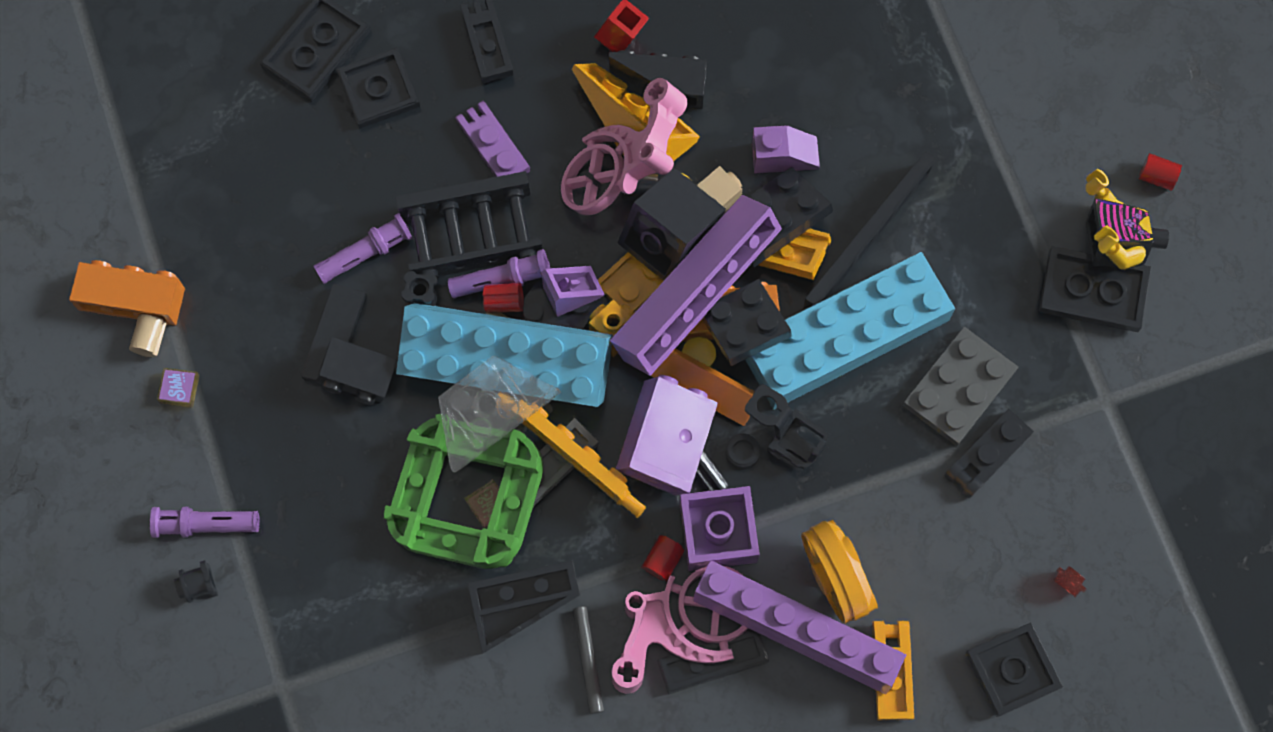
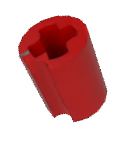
(1160, 172)
(503, 298)
(663, 558)

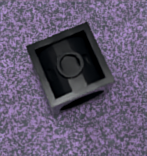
(669, 223)

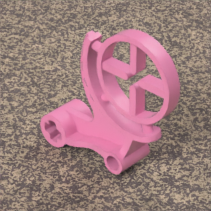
(642, 151)
(655, 625)

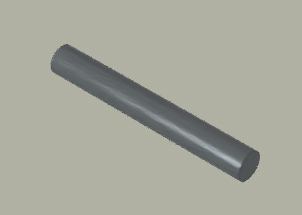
(588, 660)

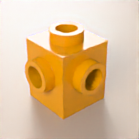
(605, 315)

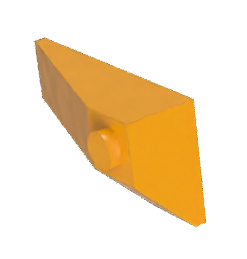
(627, 109)

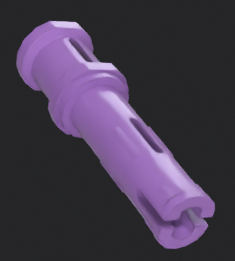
(376, 242)
(513, 272)
(188, 521)

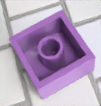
(719, 527)

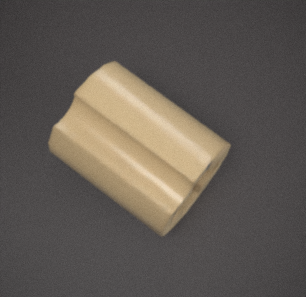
(147, 335)

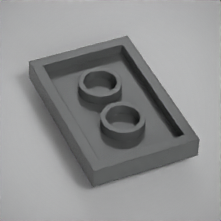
(960, 386)

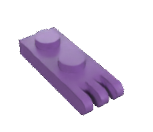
(492, 142)

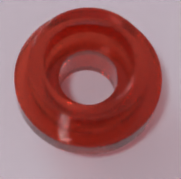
(1070, 580)

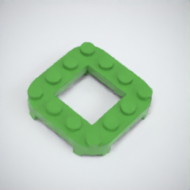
(453, 542)

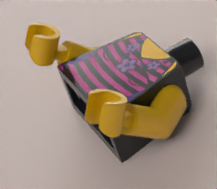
(1117, 231)

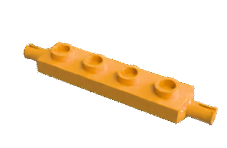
(584, 460)

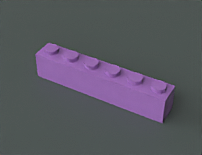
(696, 284)
(799, 627)

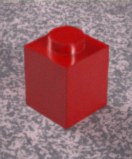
(621, 26)

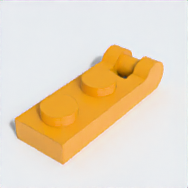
(898, 701)

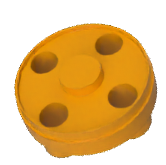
(838, 571)

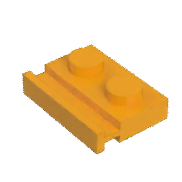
(801, 255)
(629, 282)

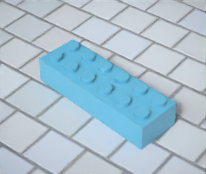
(854, 328)
(453, 342)

